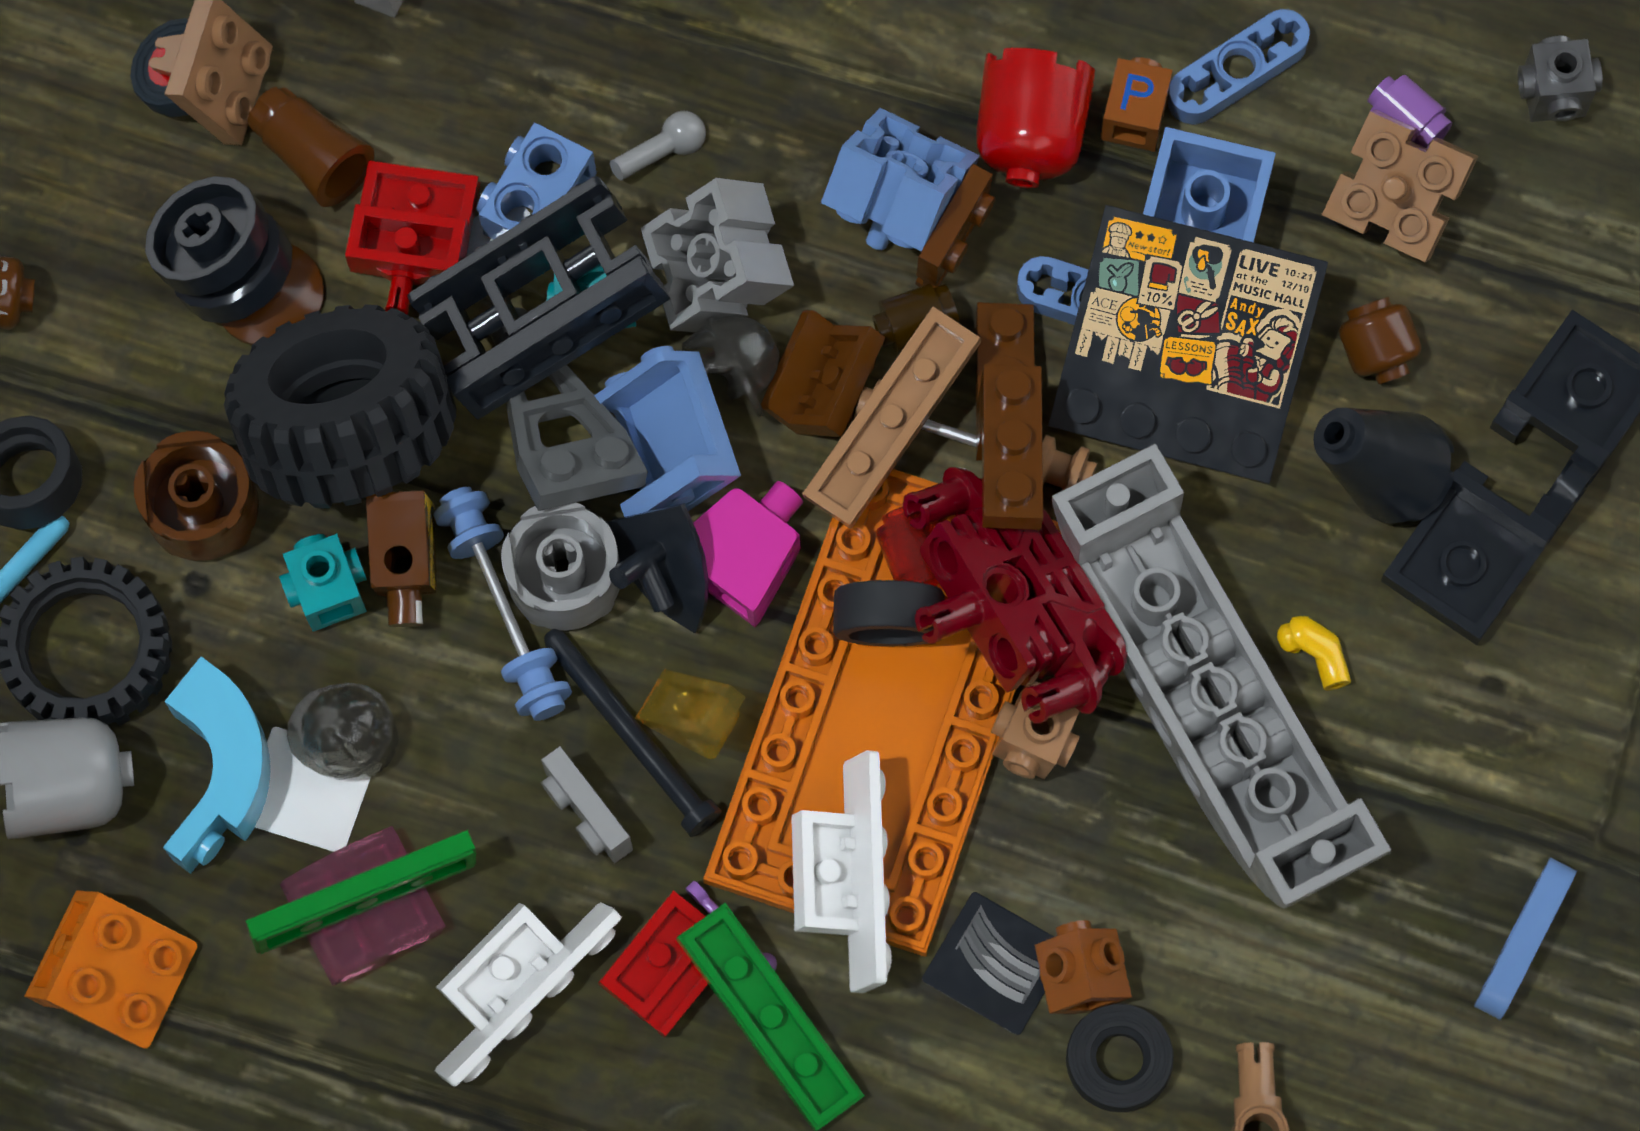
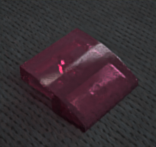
(374, 935)

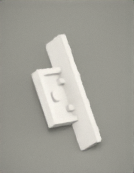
(842, 875)
(510, 976)

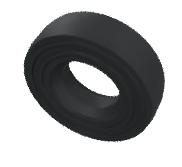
(1127, 1022)

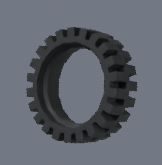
(67, 581)

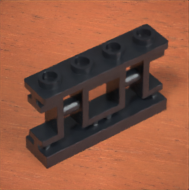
(558, 327)

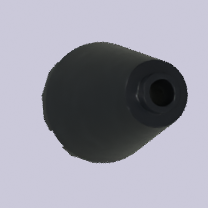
(1387, 461)

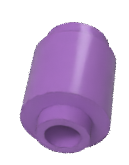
(1413, 106)

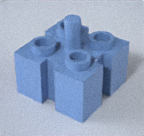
(896, 180)

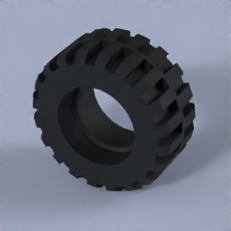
(340, 406)

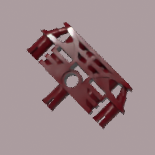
(1017, 600)

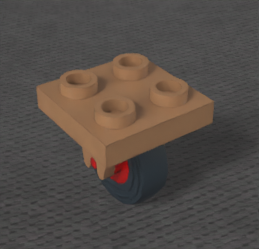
(203, 69)

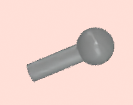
(681, 134)

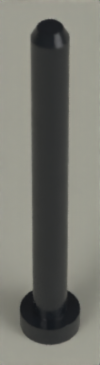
(697, 814)

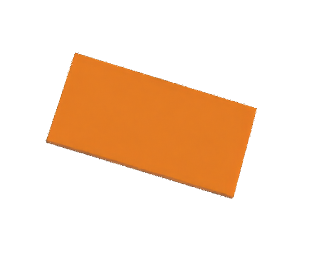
(833, 699)

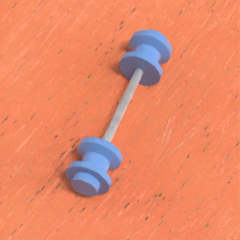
(531, 670)

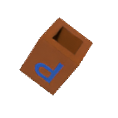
(1136, 103)

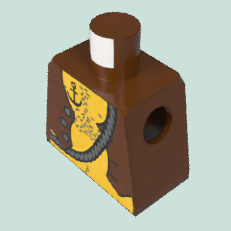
(401, 528)

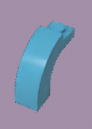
(241, 764)

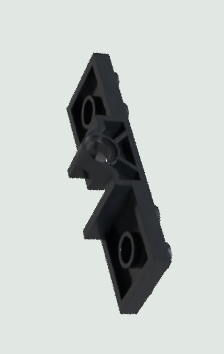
(1477, 545)

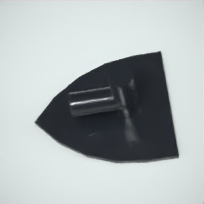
(665, 562)

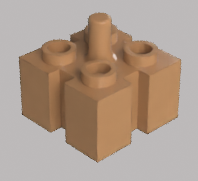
(1399, 185)

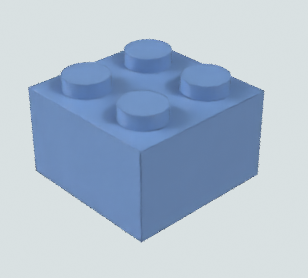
(1209, 184)

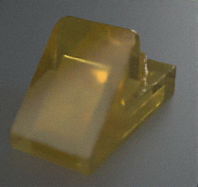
(692, 711)

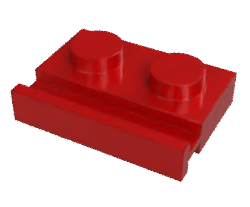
(654, 971)

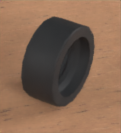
(58, 491)
(882, 611)

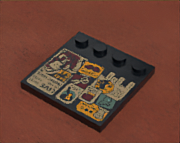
(1188, 343)

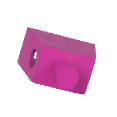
(749, 548)

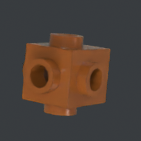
(1082, 968)

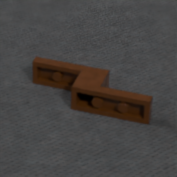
(1009, 417)

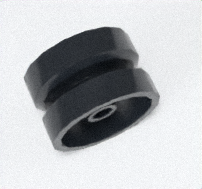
(218, 249)

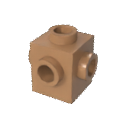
(1032, 747)

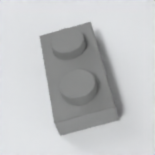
(598, 825)

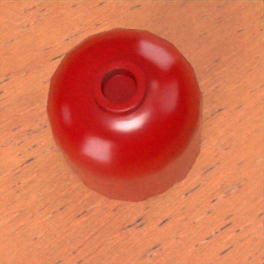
(1032, 114)

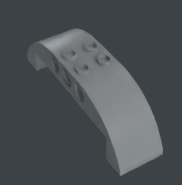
(1211, 685)

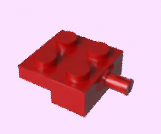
(410, 225)

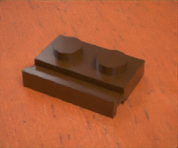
(948, 240)

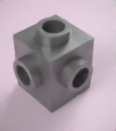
(1559, 79)

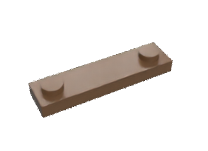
(892, 417)

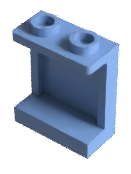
(674, 428)

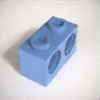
(525, 188)

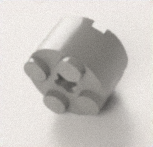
(530, 564)

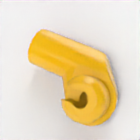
(1320, 643)

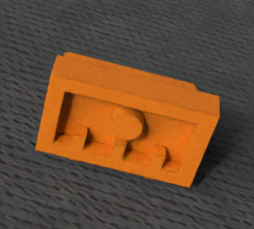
(112, 967)

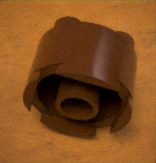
(169, 484)

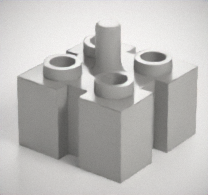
(717, 254)

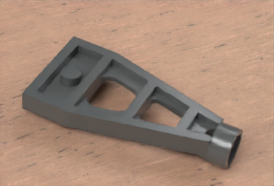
(574, 469)

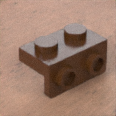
(821, 375)

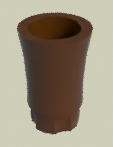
(310, 145)

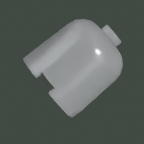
(61, 775)

